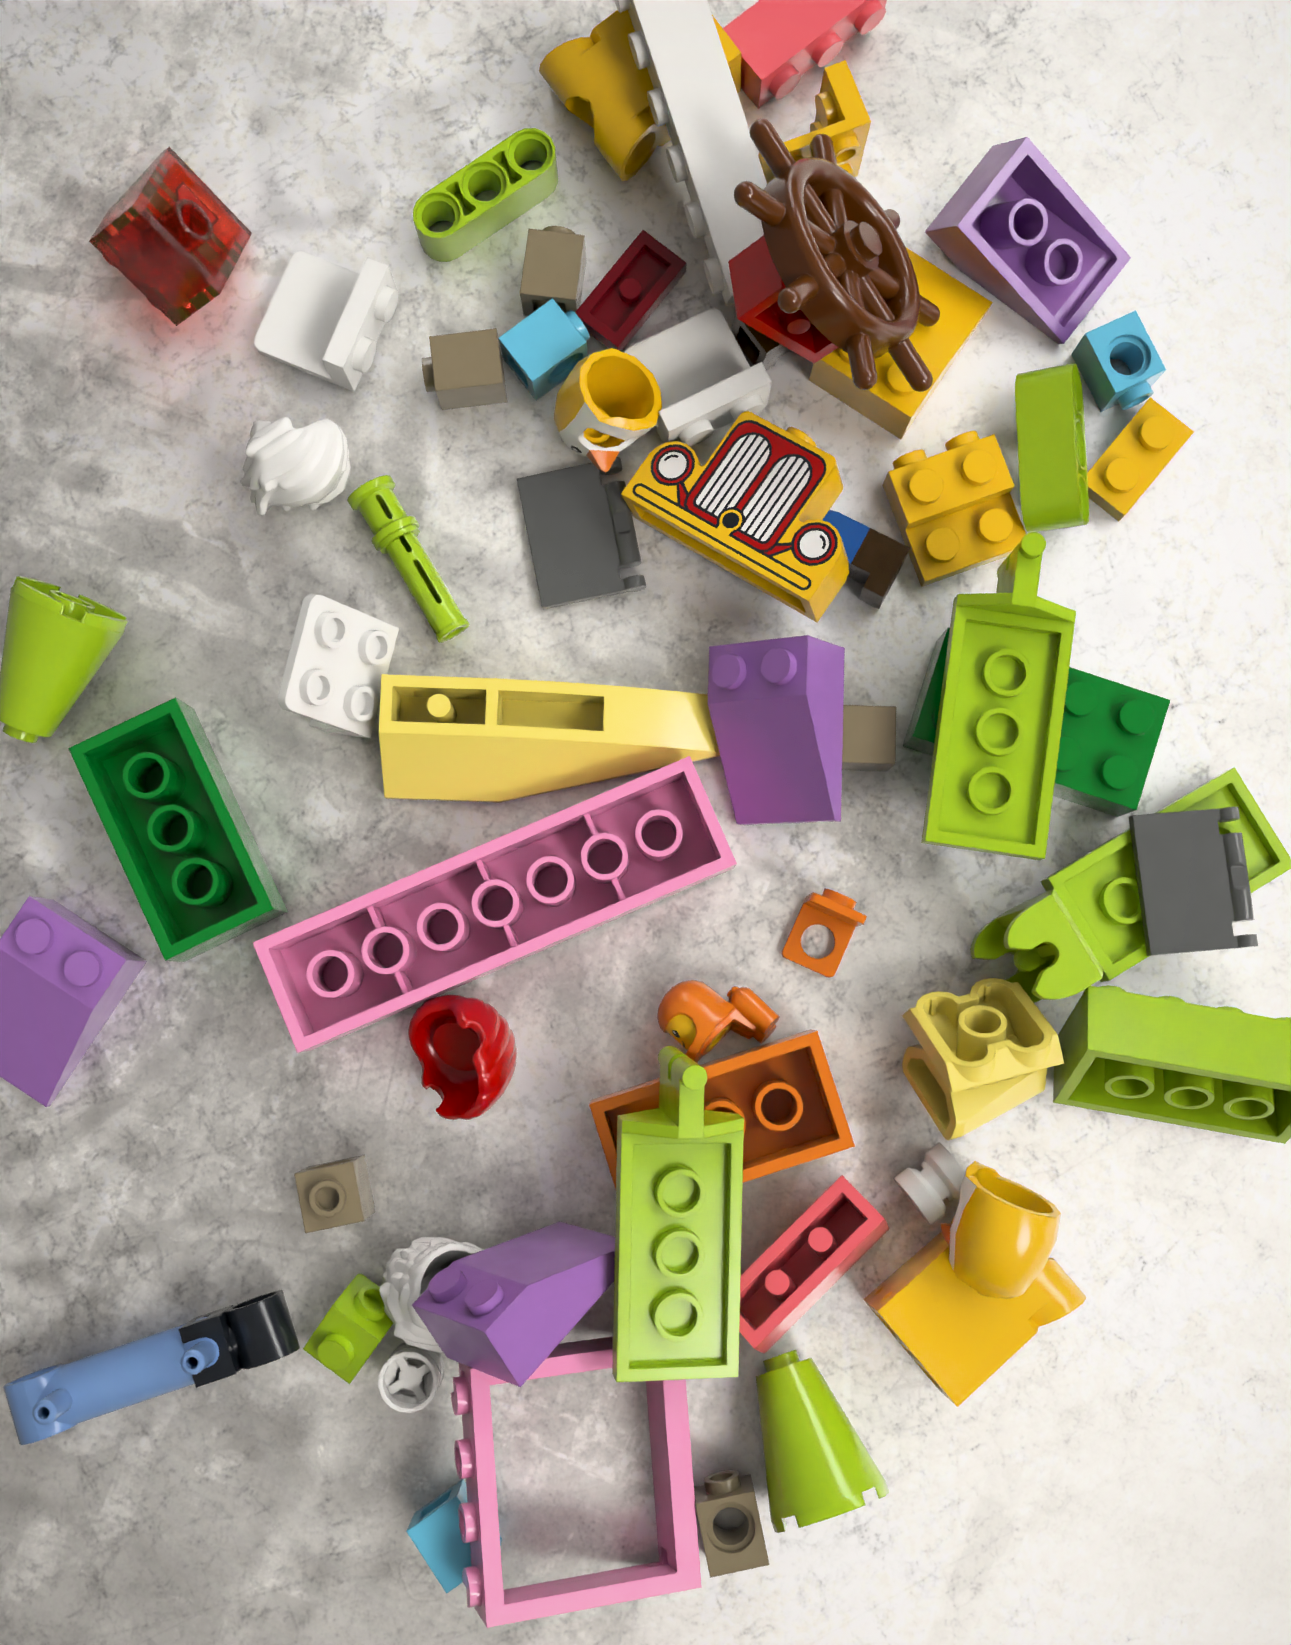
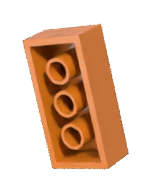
(778, 1090)

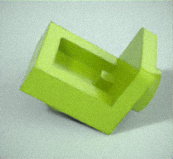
(350, 1329)

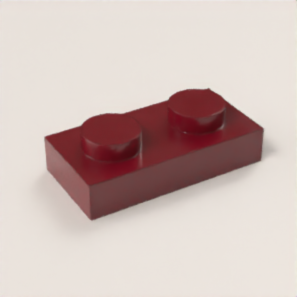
(631, 291)

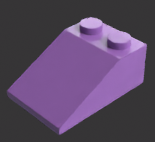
(1029, 239)
(779, 728)
(55, 994)
(517, 1299)

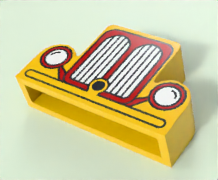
(751, 509)

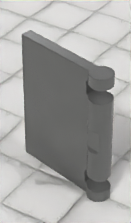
(579, 534)
(1191, 881)

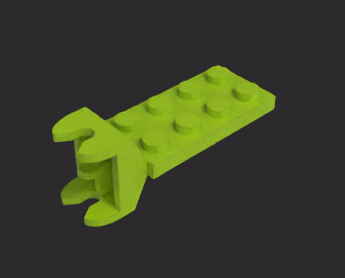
(1091, 911)

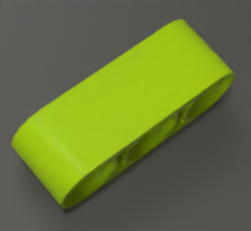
(495, 171)
(1052, 448)

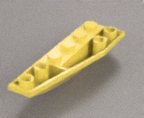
(529, 736)

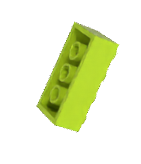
(1177, 1063)

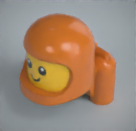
(702, 1018)

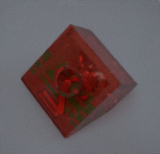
(172, 238)

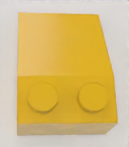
(892, 400)

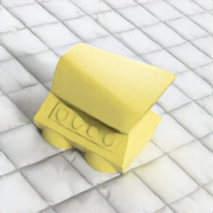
(978, 1054)

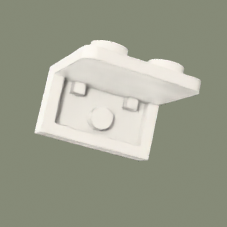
(328, 318)
(701, 378)
(336, 667)

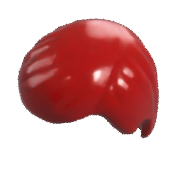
(463, 1053)

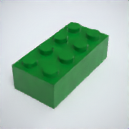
(1103, 741)
(178, 830)

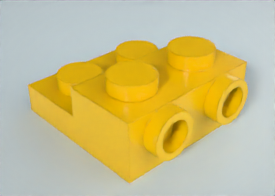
(954, 507)

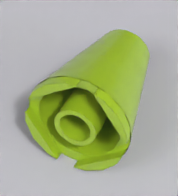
(50, 655)
(809, 1446)

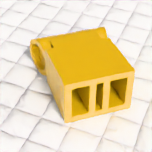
(609, 93)
(957, 1331)

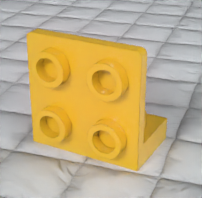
(838, 115)

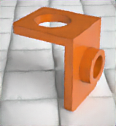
(833, 912)

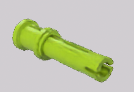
(397, 536)

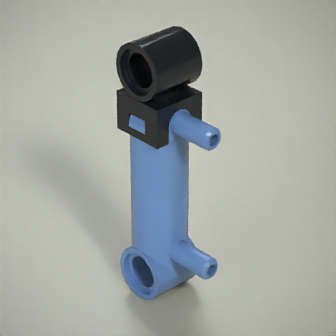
(186, 1355)

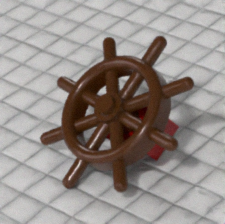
(827, 265)

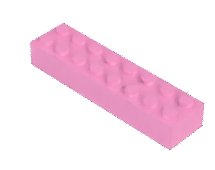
(494, 905)

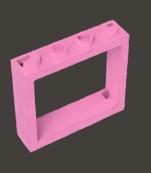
(673, 1494)

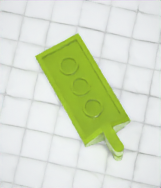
(1001, 714)
(678, 1233)

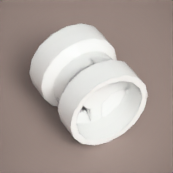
(933, 1184)
(404, 1385)

